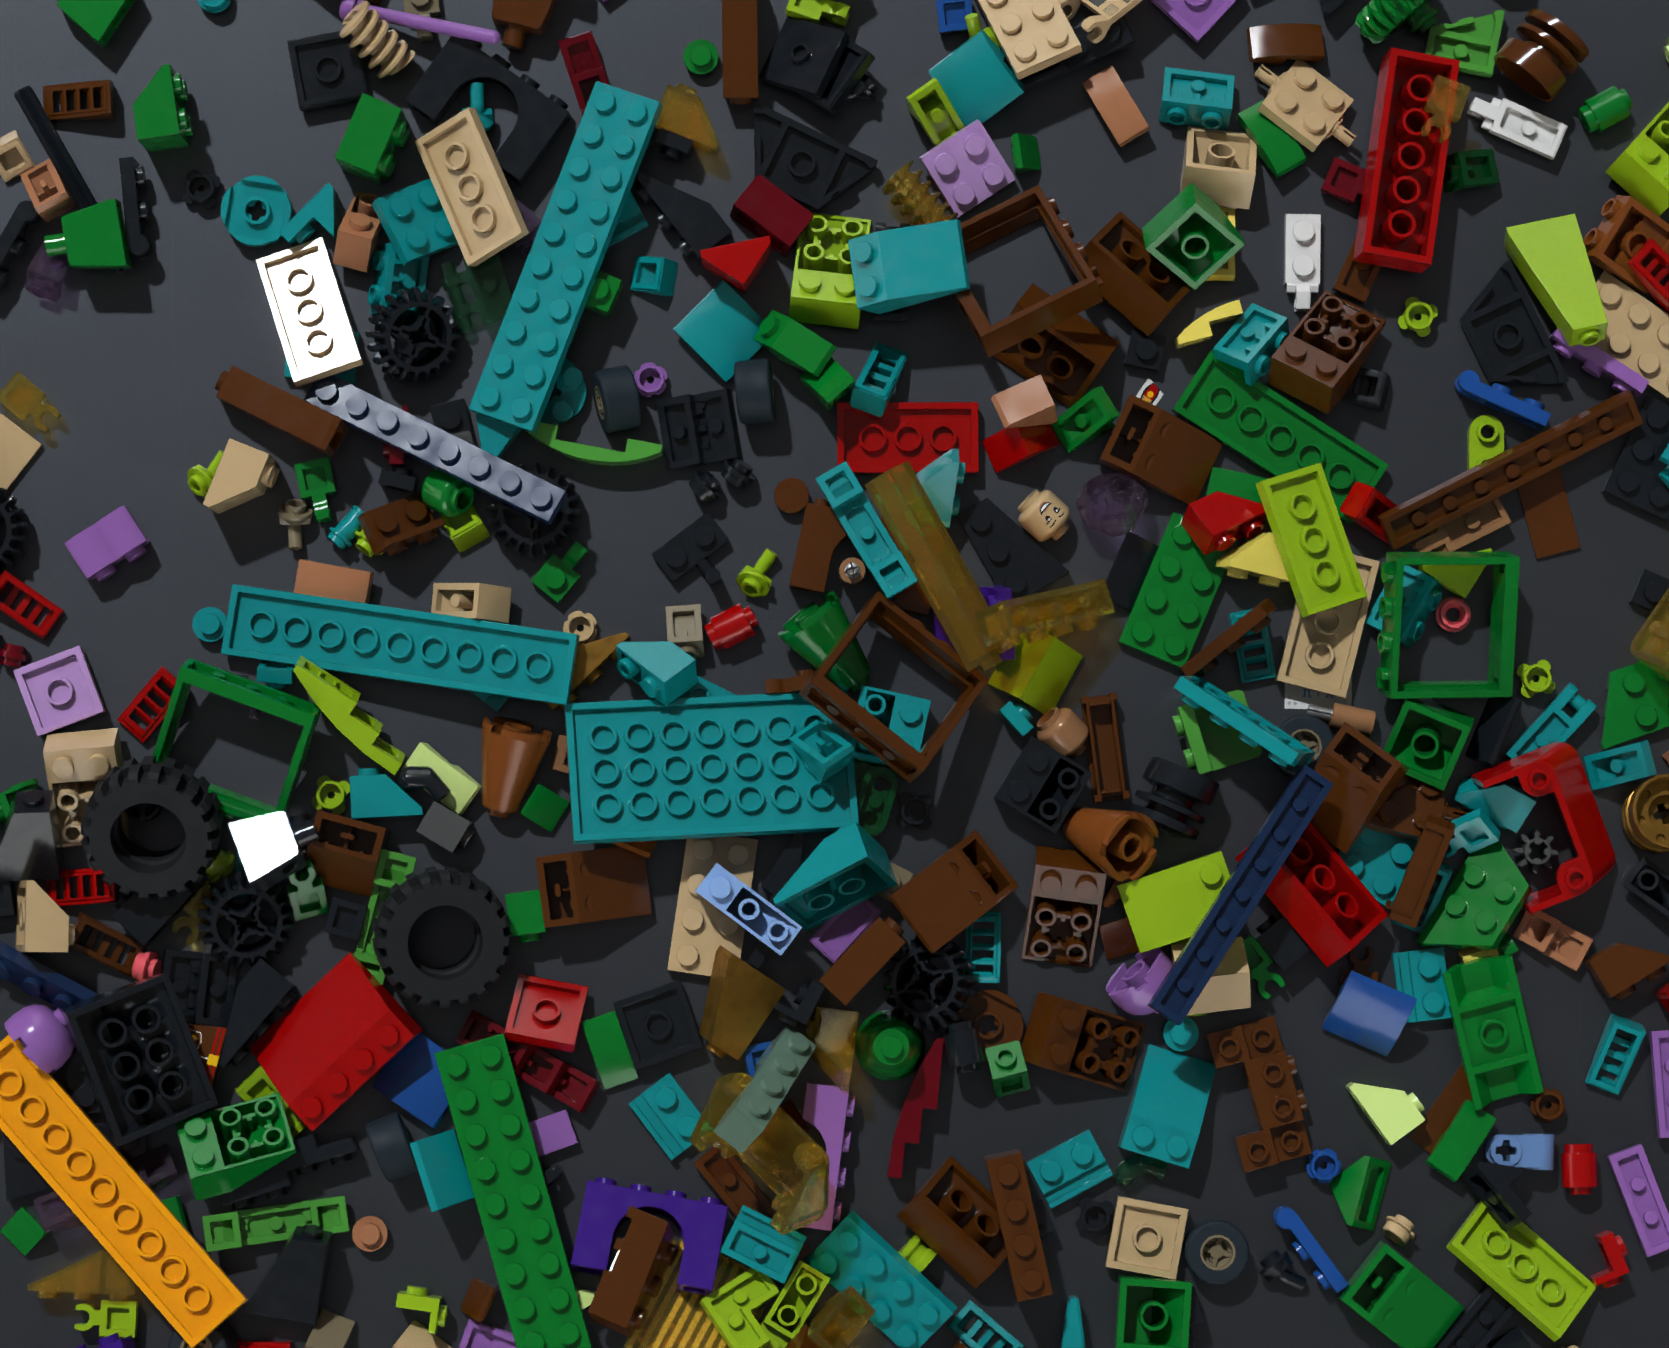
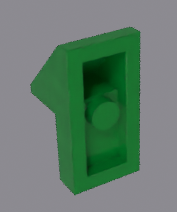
(1086, 420)

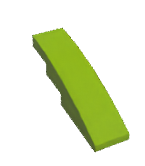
(339, 705)

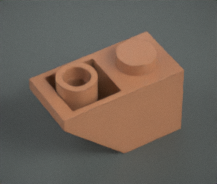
(358, 234)

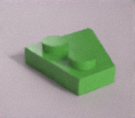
(1470, 41)

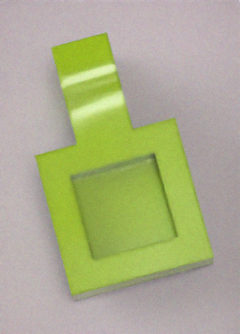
(814, 10)

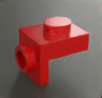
(1613, 1252)

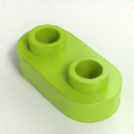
(1481, 448)

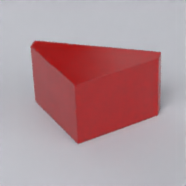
(1018, 444)

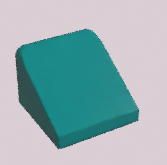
(654, 275)

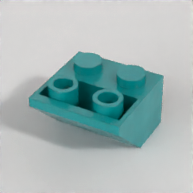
(899, 712)

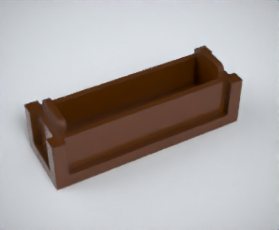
(1104, 748)
(1421, 870)

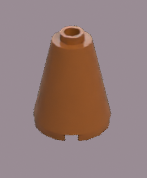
(509, 762)
(1113, 840)

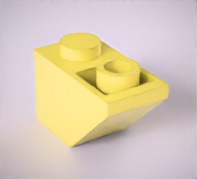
(1257, 558)

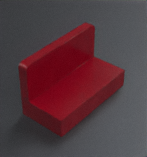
(771, 212)

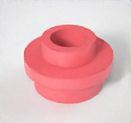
(1462, 609)
(146, 965)

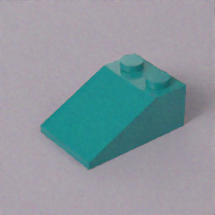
(908, 265)
(836, 877)
(1167, 1106)

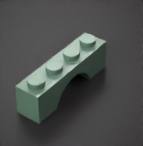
(766, 1089)

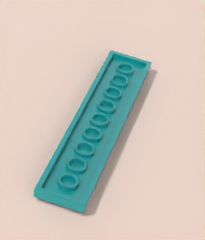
(565, 257)
(401, 644)

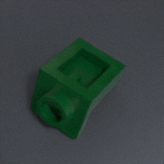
(1470, 170)

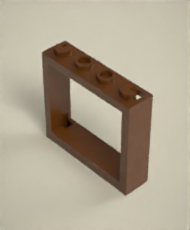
(1036, 318)
(862, 724)

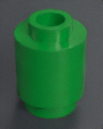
(1605, 109)

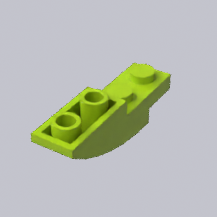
(793, 1305)

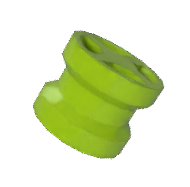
(917, 1253)

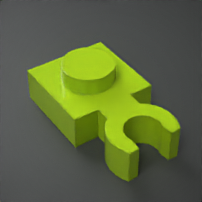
(112, 1317)

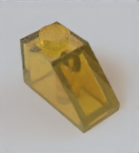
(686, 116)
(835, 1043)
(840, 1319)

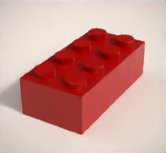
(1323, 898)

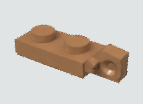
(1465, 528)

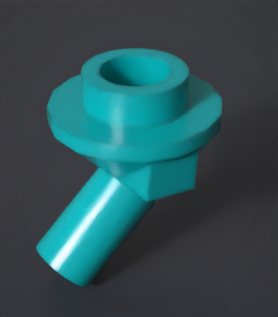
(477, 102)

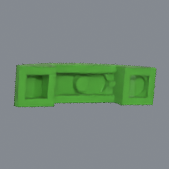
(635, 452)
(390, 870)
(273, 1222)

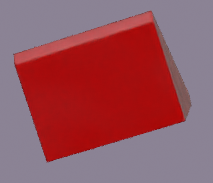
(738, 261)

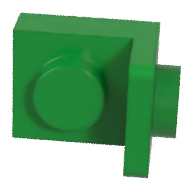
(1007, 1068)

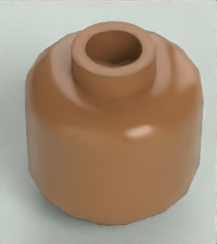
(1063, 732)

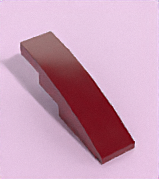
(582, 65)
(536, 1065)
(921, 1094)

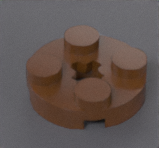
(1006, 1015)

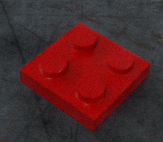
(546, 1013)

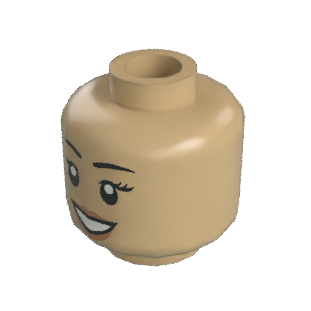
(1044, 515)

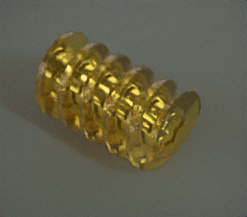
(915, 197)

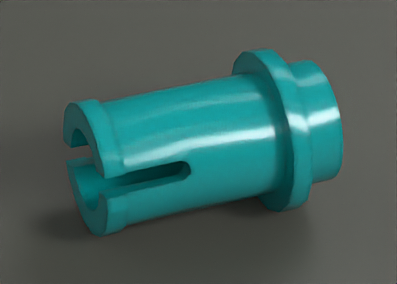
(344, 531)

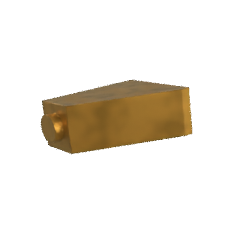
(736, 1004)

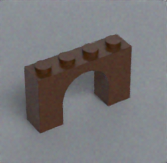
(816, 545)
(863, 959)
(1018, 1225)

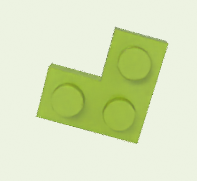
(732, 1309)

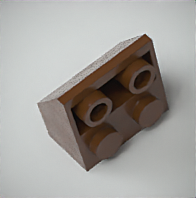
(346, 852)

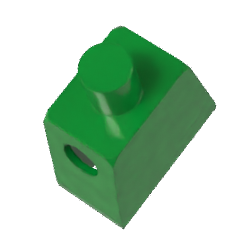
(96, 17)
(92, 238)

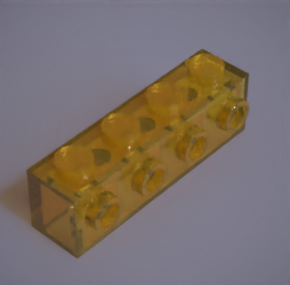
(1045, 613)

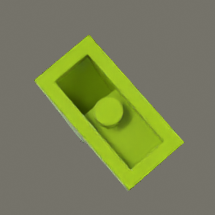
(934, 112)

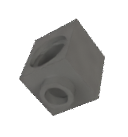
(446, 828)

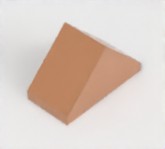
(47, 190)
(1025, 404)

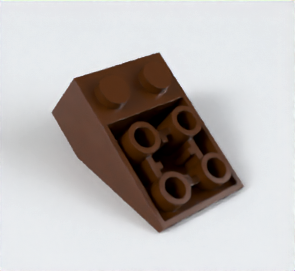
(1325, 352)
(1160, 450)
(1362, 783)
(592, 886)
(953, 891)
(1063, 907)
(1082, 1041)

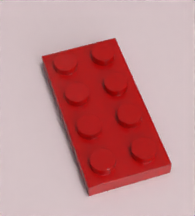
(907, 433)

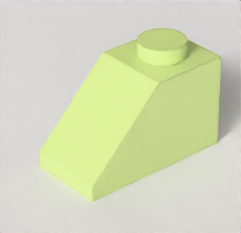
(1388, 1109)

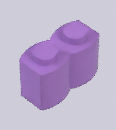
(108, 543)

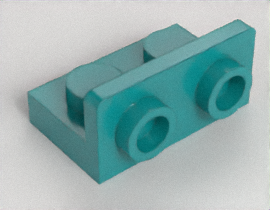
(1196, 98)
(392, 275)
(1253, 342)
(1419, 598)

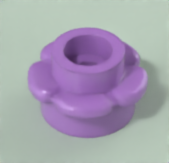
(650, 370)

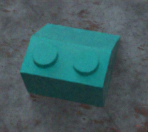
(442, 1169)

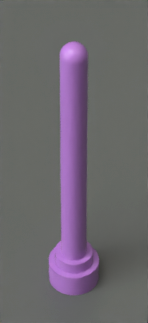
(427, 23)

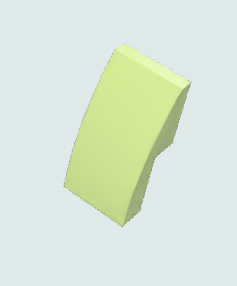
(461, 784)

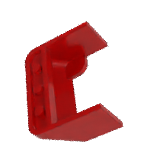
(1560, 771)

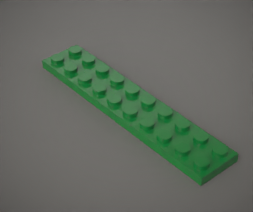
(512, 1195)

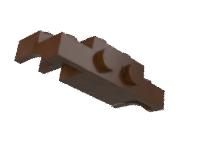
(1271, 1090)

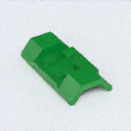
(1491, 1029)

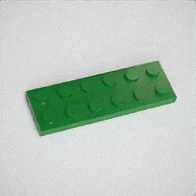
(1273, 430)

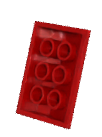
(333, 1041)

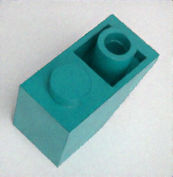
(940, 482)
(658, 668)
(1503, 802)

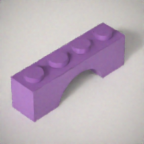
(827, 1110)

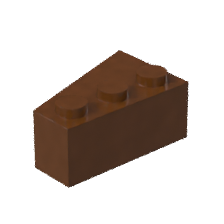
(634, 1273)

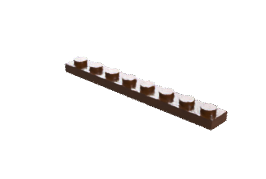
(1510, 469)

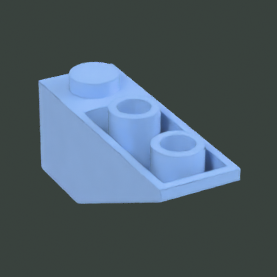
(748, 909)

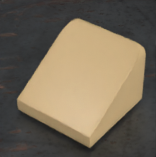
(13, 156)

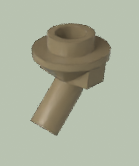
(294, 514)

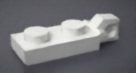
(1519, 125)
(1302, 257)

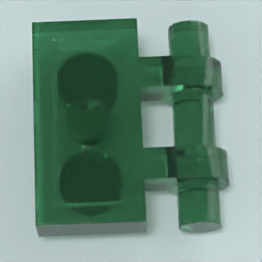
(489, 288)

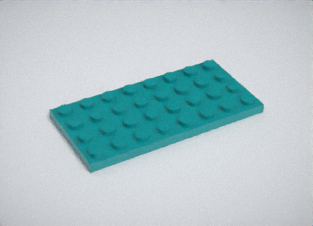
(699, 770)

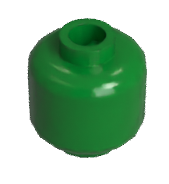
(446, 494)

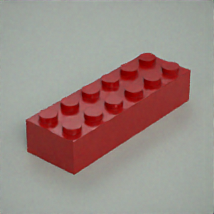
(1403, 166)

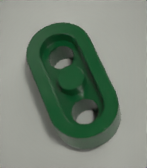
(876, 801)

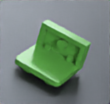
(1209, 744)

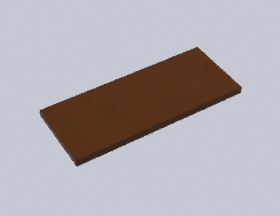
(1548, 515)
(1443, 1111)

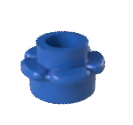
(1330, 1158)

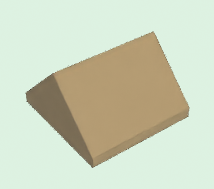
(1228, 985)

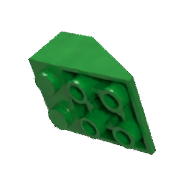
(234, 1144)
(1400, 1300)

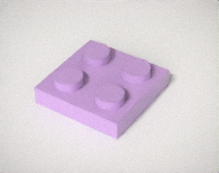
(967, 168)
(59, 691)

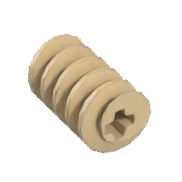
(376, 40)

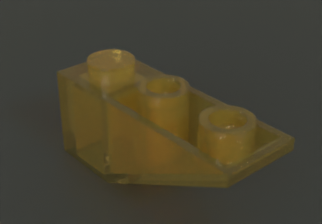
(86, 1278)

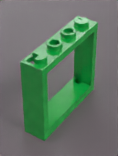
(1502, 626)
(254, 695)

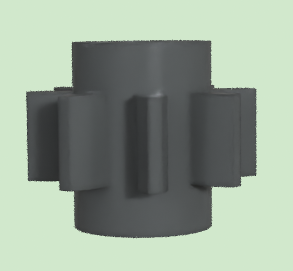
(1525, 850)

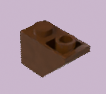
(1622, 965)

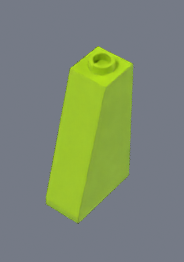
(1560, 275)

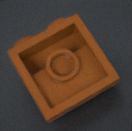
(1621, 235)

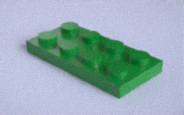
(1173, 597)

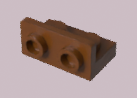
(399, 523)

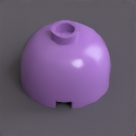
(1137, 985)
(42, 1035)

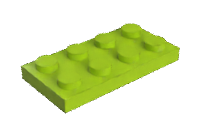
(1311, 540)
(1522, 1270)

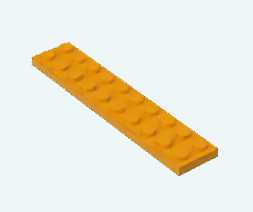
(112, 1199)

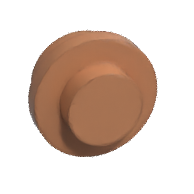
(370, 1233)

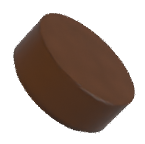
(791, 495)

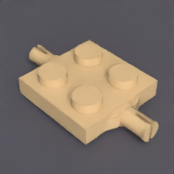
(1305, 105)

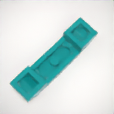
(866, 530)

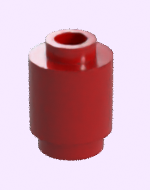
(731, 626)
(1579, 1168)

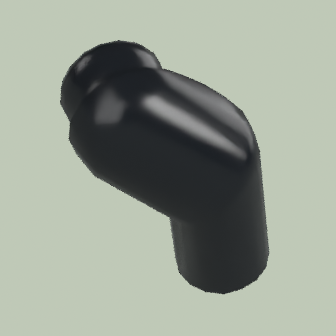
(423, 778)

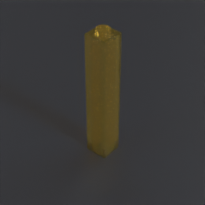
(934, 562)

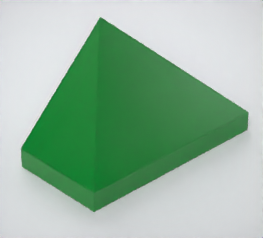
(1361, 1190)

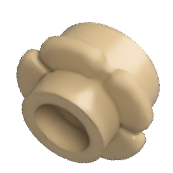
(579, 618)
(1398, 1229)

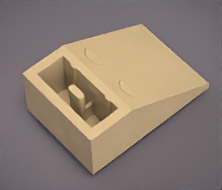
(73, 770)

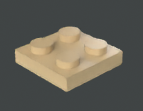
(1146, 1237)

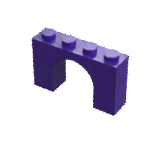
(698, 1222)

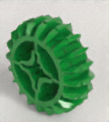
(1384, 17)

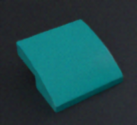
(977, 79)
(721, 330)

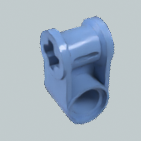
(1526, 1150)

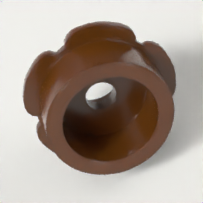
(1557, 1105)

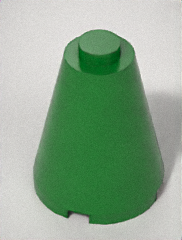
(815, 632)
(889, 1046)

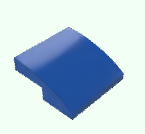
(1369, 1013)
(415, 1081)

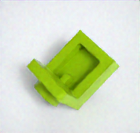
(418, 1299)

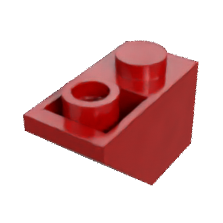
(1221, 520)

